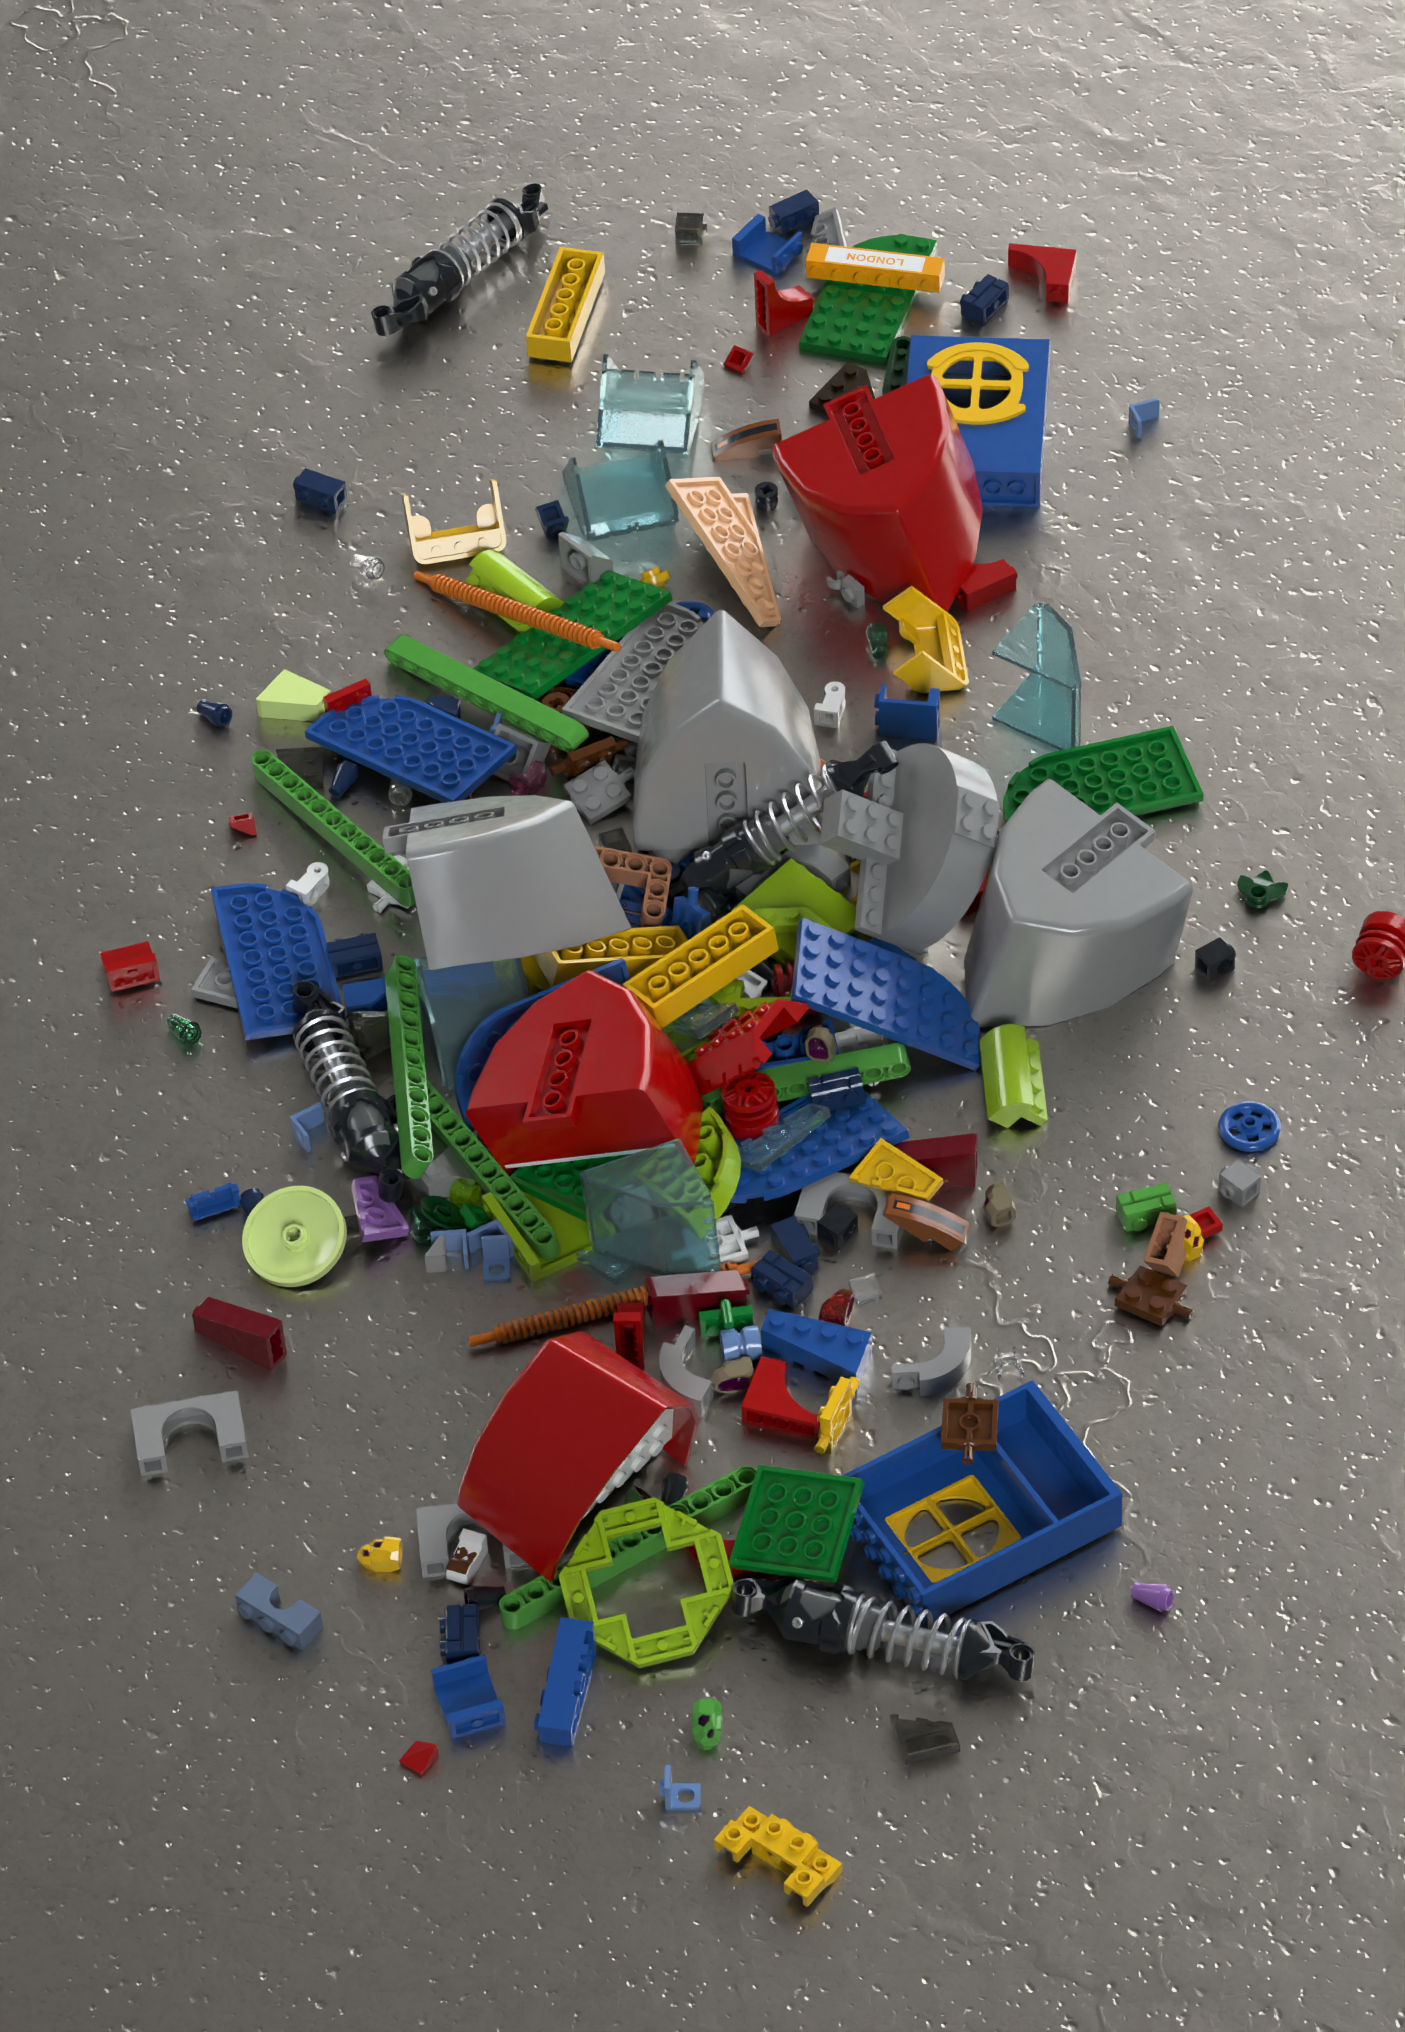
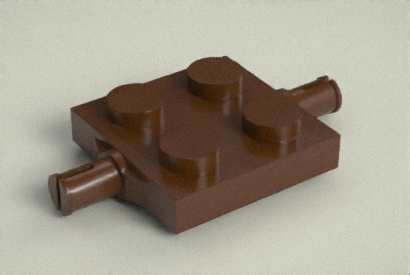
(588, 757)
(1151, 1295)
(969, 1424)

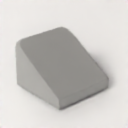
(437, 1256)

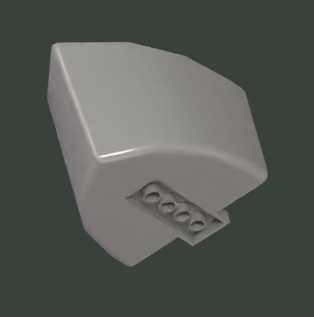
(720, 742)
(504, 879)
(1070, 913)

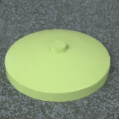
(294, 1236)

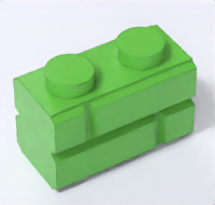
(1142, 1206)

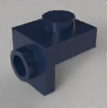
(552, 518)

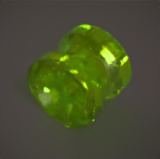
(465, 1193)

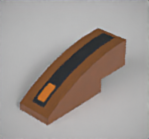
(747, 441)
(926, 1220)

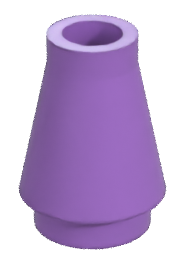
(1154, 1595)

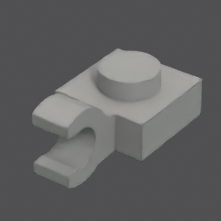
(851, 589)

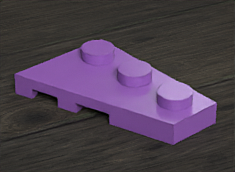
(375, 1217)

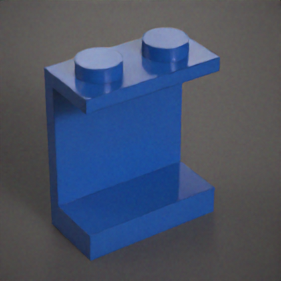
(765, 248)
(908, 717)
(467, 1696)

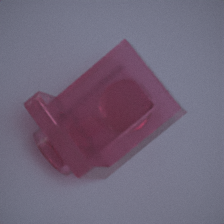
(530, 782)

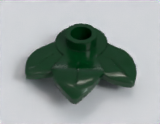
(1261, 889)

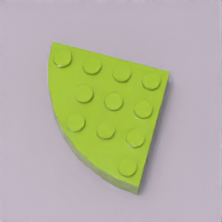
(718, 1160)

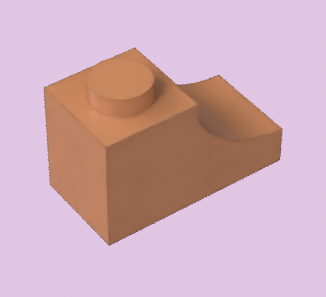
(1166, 1245)

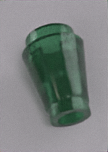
(877, 638)
(184, 1029)
(420, 1225)

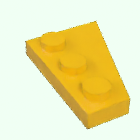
(896, 1173)

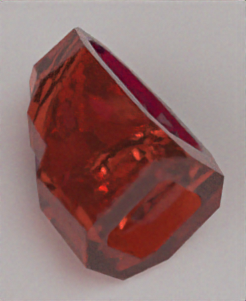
(838, 1307)

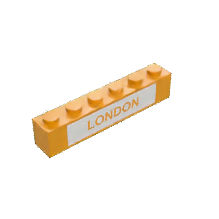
(875, 267)

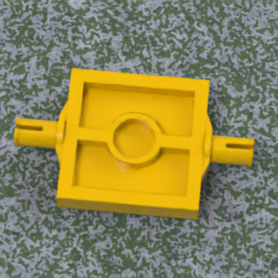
(835, 1413)

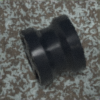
(766, 496)

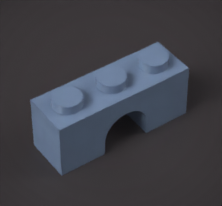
(294, 1625)

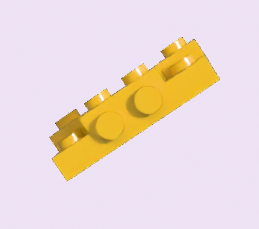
(783, 1848)

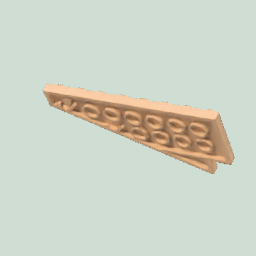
(732, 538)

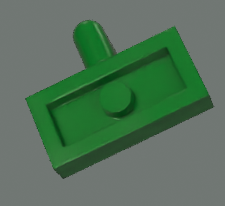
(725, 1318)

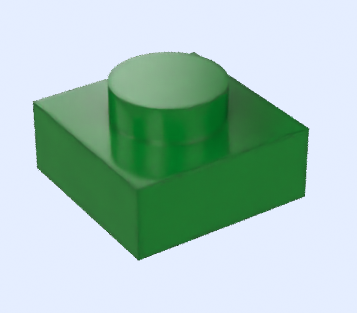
(474, 1216)

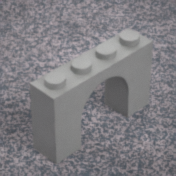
(817, 861)
(825, 1193)
(156, 1422)
(435, 1531)

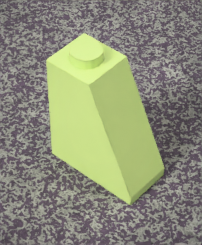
(292, 699)

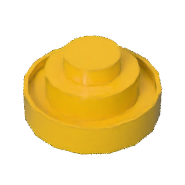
(655, 577)

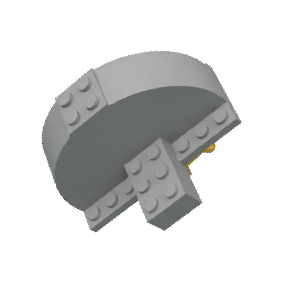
(918, 844)

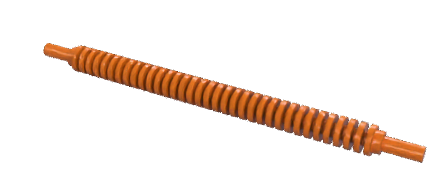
(517, 611)
(501, 1333)

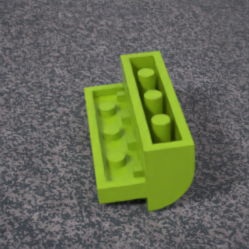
(501, 576)
(1012, 1076)

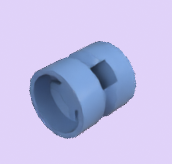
(741, 1344)

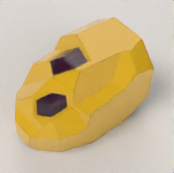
(1192, 1239)
(382, 1554)

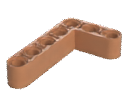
(643, 877)

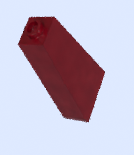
(949, 1157)
(682, 1296)
(242, 1331)

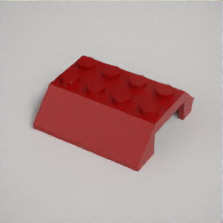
(739, 1045)

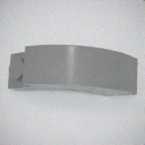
(942, 1371)
(676, 1377)

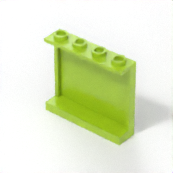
(797, 887)
(570, 1232)

